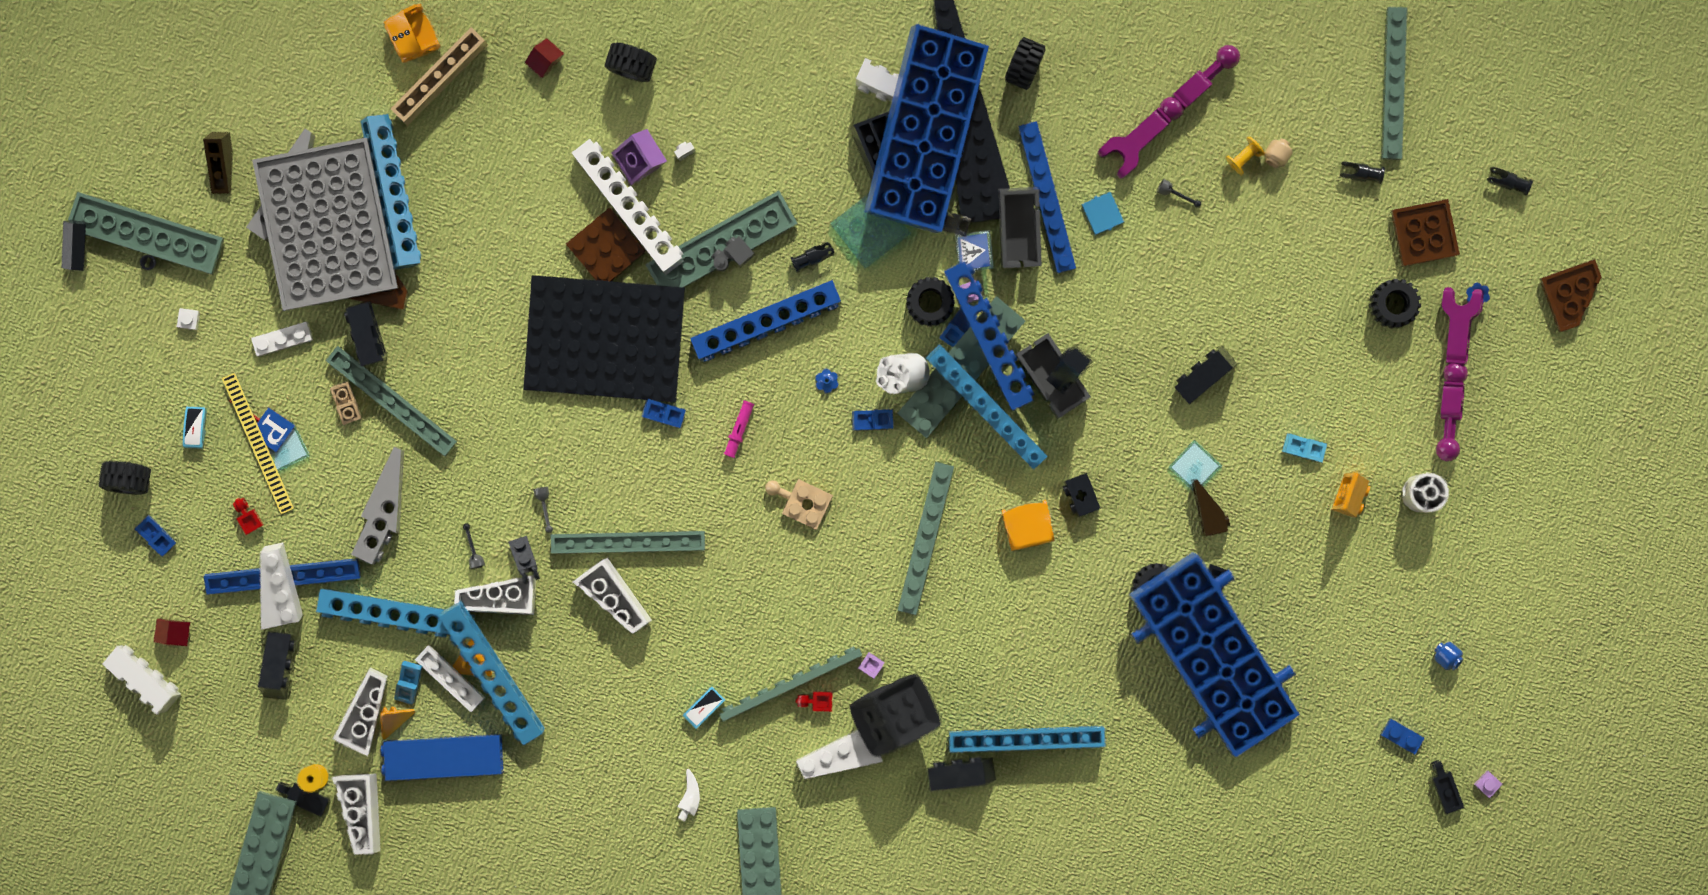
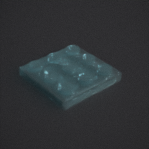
(867, 234)

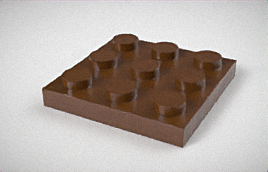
(1425, 232)
(606, 247)

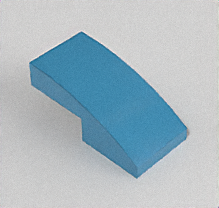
(408, 682)

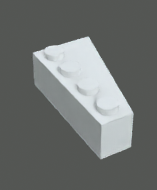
(876, 80)
(278, 592)
(613, 594)
(500, 597)
(142, 679)
(361, 718)
(837, 756)
(360, 809)

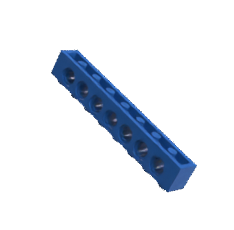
(790, 304)
(1015, 399)

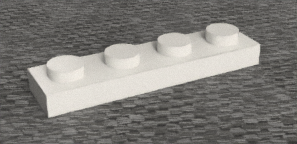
(450, 678)

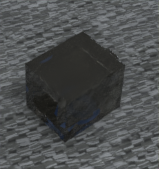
(956, 224)

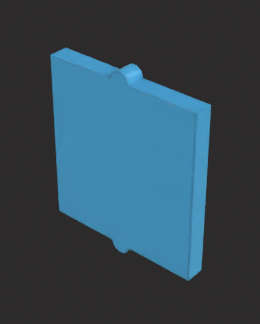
(1102, 213)

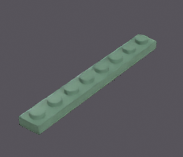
(1394, 83)
(391, 401)
(925, 538)
(628, 542)
(783, 686)

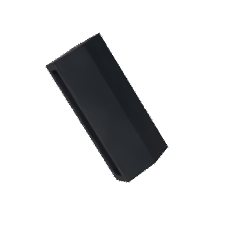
(73, 245)

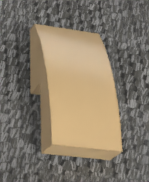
(345, 402)

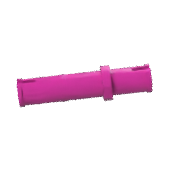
(738, 430)

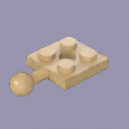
(794, 504)

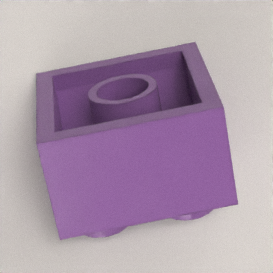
(638, 156)

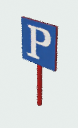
(273, 428)

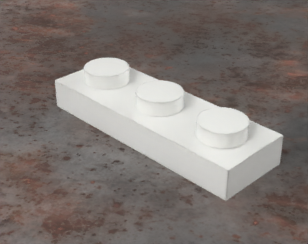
(282, 339)

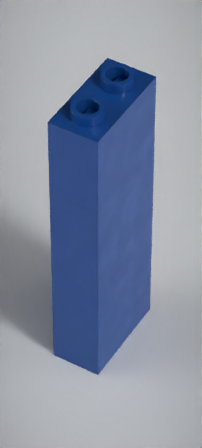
(442, 757)

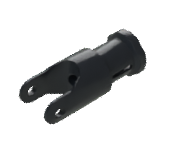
(1364, 172)
(1510, 181)
(812, 256)

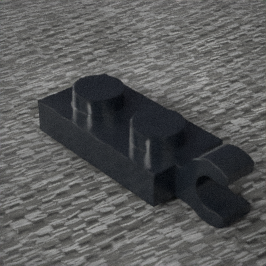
(1446, 788)
(309, 801)

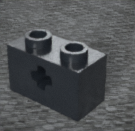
(1089, 501)

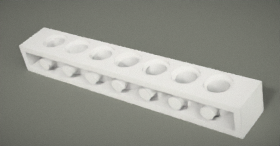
(584, 155)

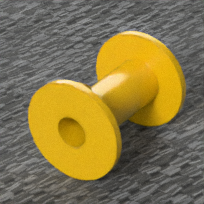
(1245, 155)
(306, 781)

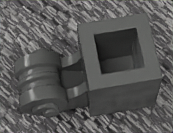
(735, 250)

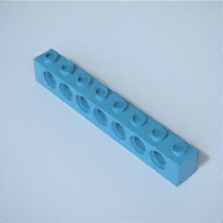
(384, 126)
(986, 406)
(328, 598)
(502, 678)
(1026, 738)

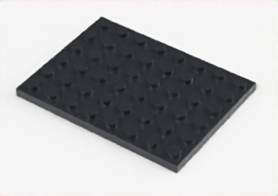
(604, 338)

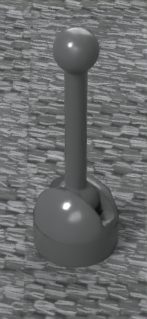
(542, 494)

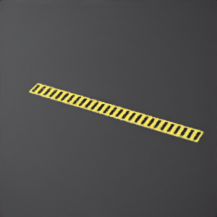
(257, 443)

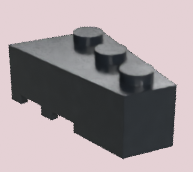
(868, 138)
(365, 333)
(1070, 368)
(1205, 374)
(276, 665)
(961, 773)

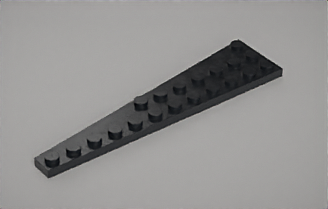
(980, 164)

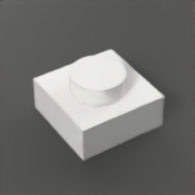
(684, 150)
(188, 319)

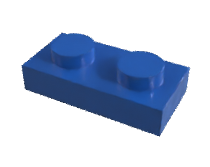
(1402, 736)

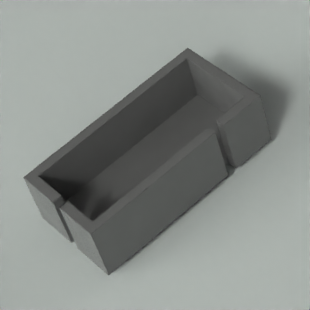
(1019, 227)
(1039, 364)

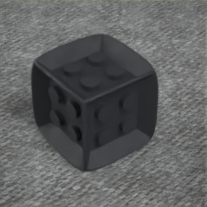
(895, 715)

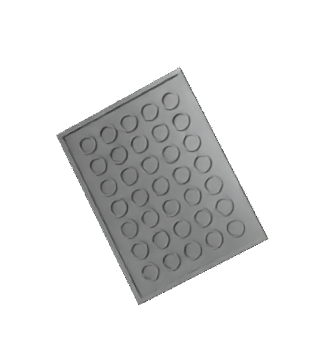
(325, 224)

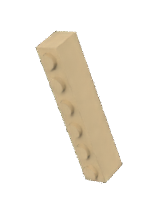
(439, 76)

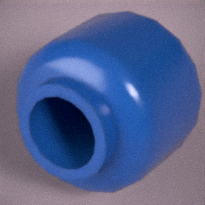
(1448, 656)

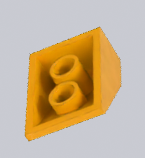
(1351, 494)

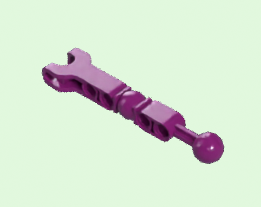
(1170, 109)
(1455, 371)

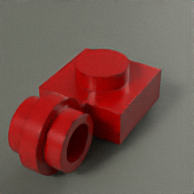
(249, 520)
(821, 701)

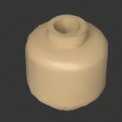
(1278, 153)

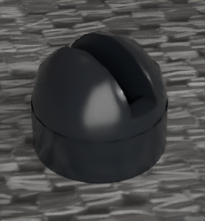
(143, 260)

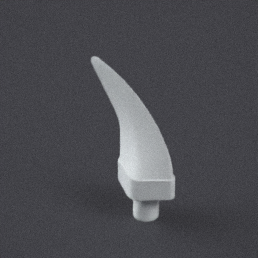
(691, 798)

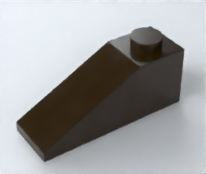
(219, 161)
(1210, 514)

